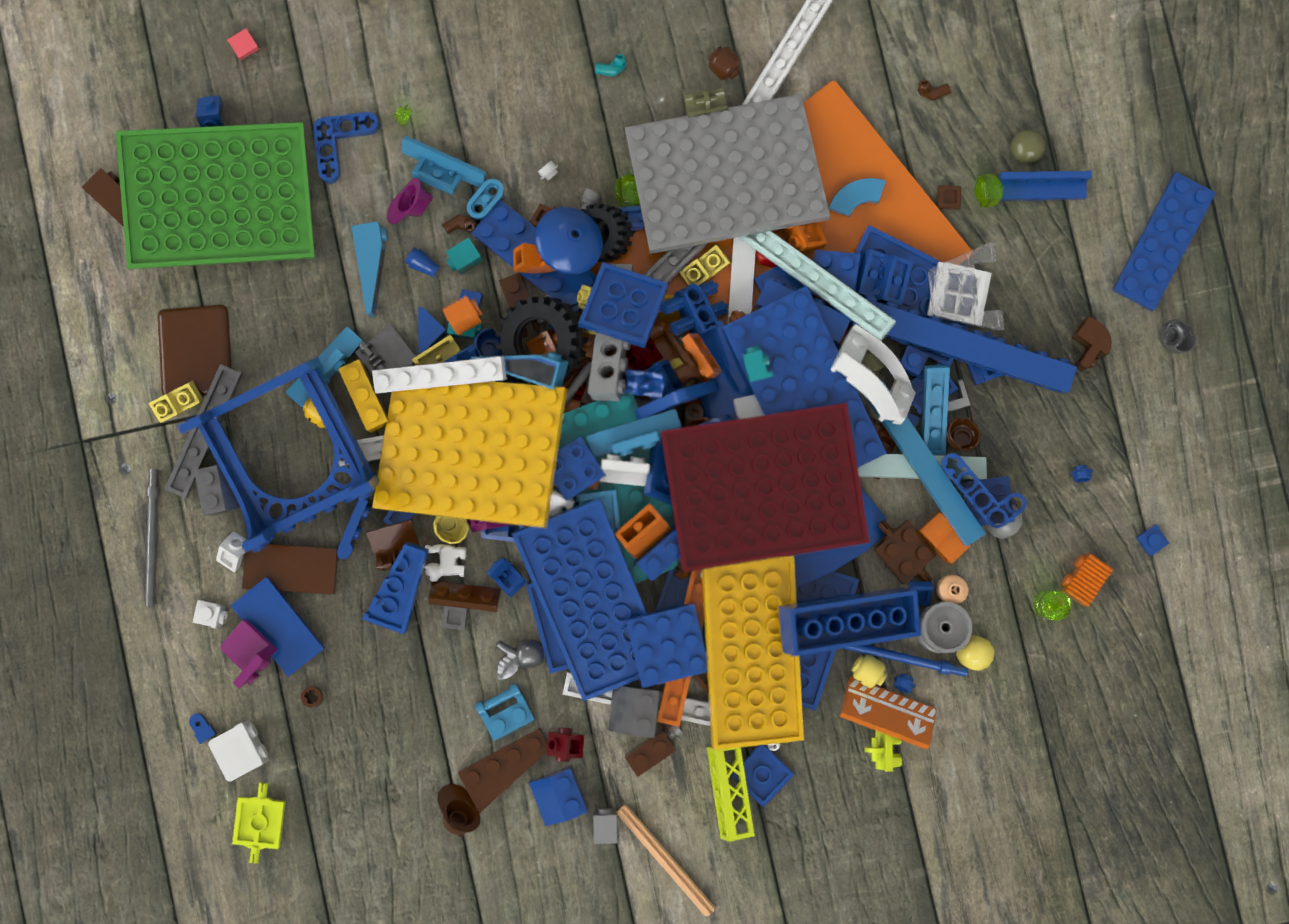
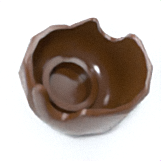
(963, 435)

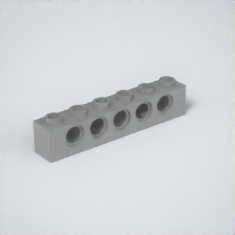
(608, 388)

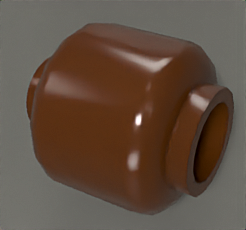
(724, 63)

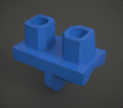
(646, 383)

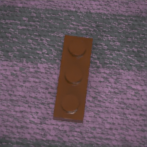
(464, 596)

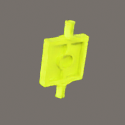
(258, 822)

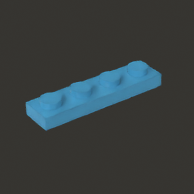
(935, 408)

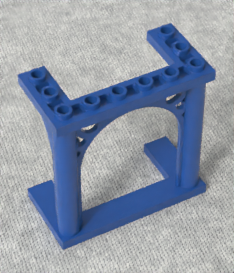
(259, 522)

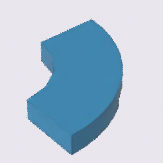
(857, 193)

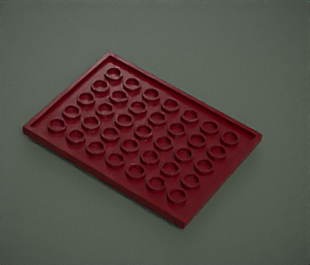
(764, 487)

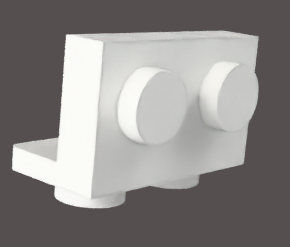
(624, 472)

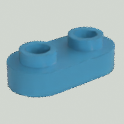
(484, 199)

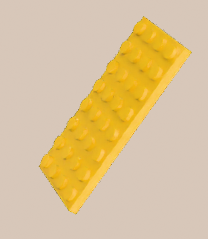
(750, 679)

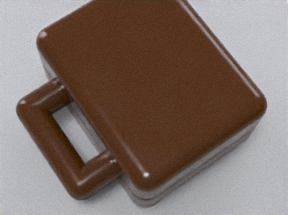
(192, 345)

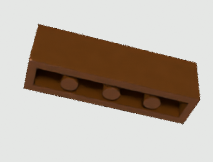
(106, 191)

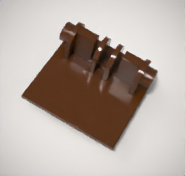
(389, 541)

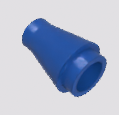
(421, 262)

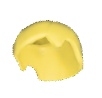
(450, 529)
(976, 653)

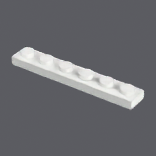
(439, 374)

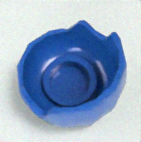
(485, 343)

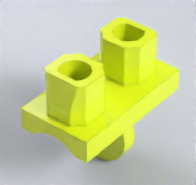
(882, 752)

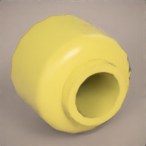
(869, 671)

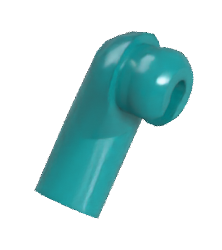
(613, 68)

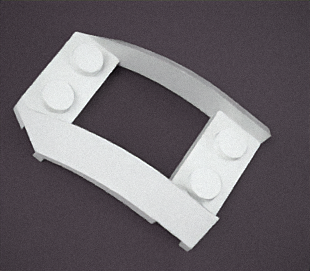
(890, 405)

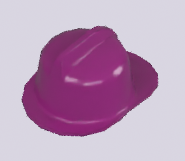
(409, 202)

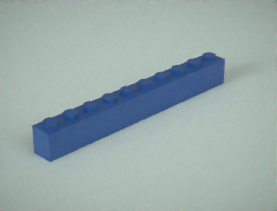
(977, 349)

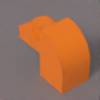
(527, 260)

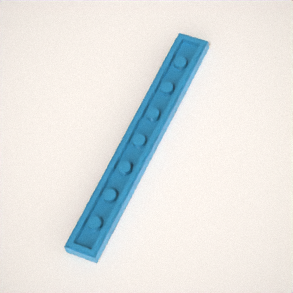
(933, 479)

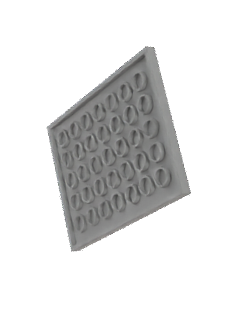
(726, 174)

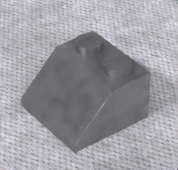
(215, 492)
(634, 711)

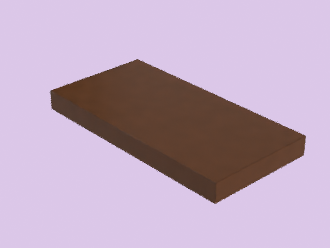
(292, 568)

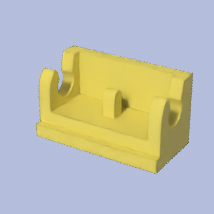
(438, 353)

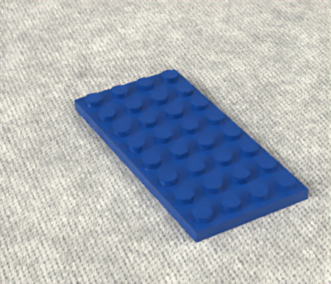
(801, 362)
(585, 594)

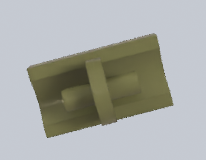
(705, 102)

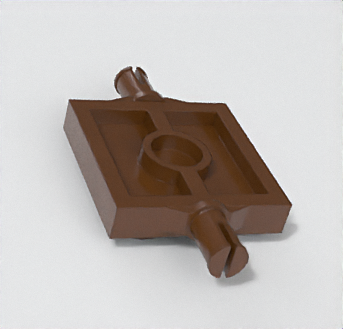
(904, 551)

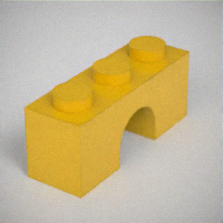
(363, 395)

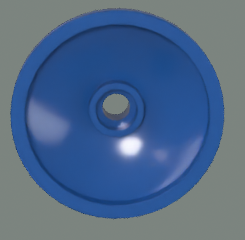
(562, 250)

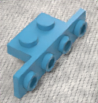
(440, 168)
(331, 359)
(632, 434)

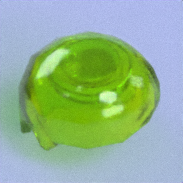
(988, 190)
(626, 191)

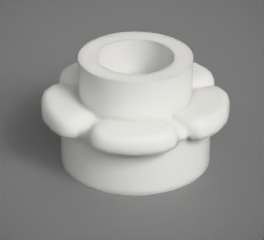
(548, 171)

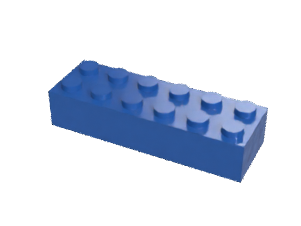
(849, 621)

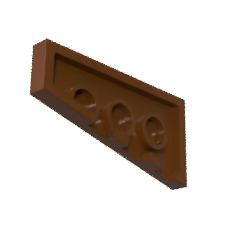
(497, 771)

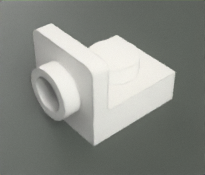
(231, 551)
(210, 614)

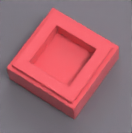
(243, 44)

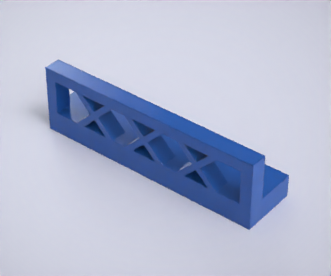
(1045, 185)

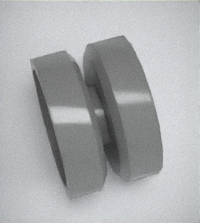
(956, 625)

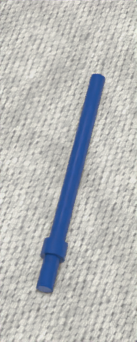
(943, 666)

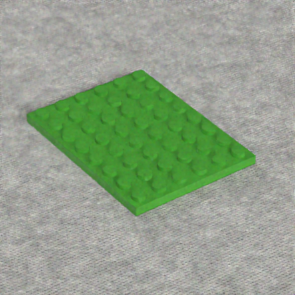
(215, 195)

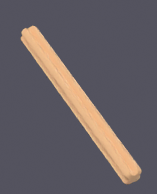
(666, 860)

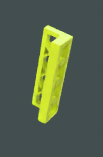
(722, 795)

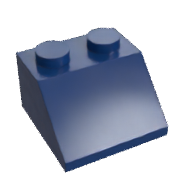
(559, 796)

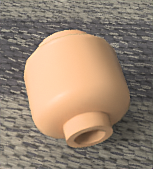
(944, 589)

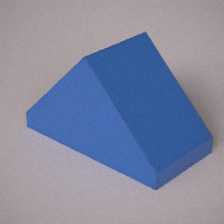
(429, 330)

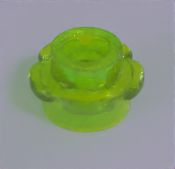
(402, 115)

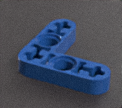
(335, 133)
(675, 398)

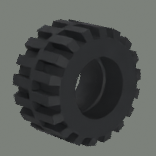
(618, 230)

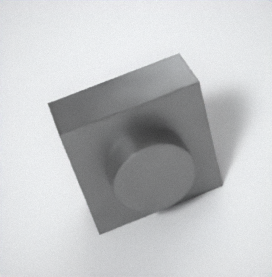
(454, 618)

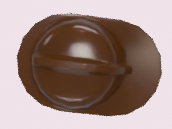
(457, 810)

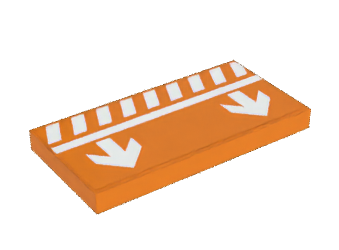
(889, 713)

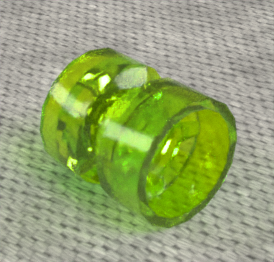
(1052, 605)

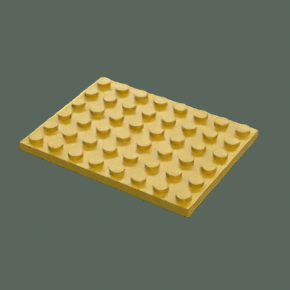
(472, 452)

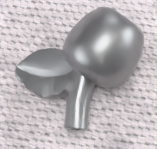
(525, 655)

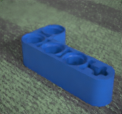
(978, 488)

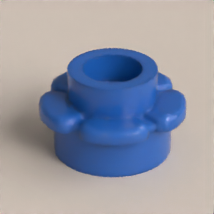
(1081, 474)
(904, 683)

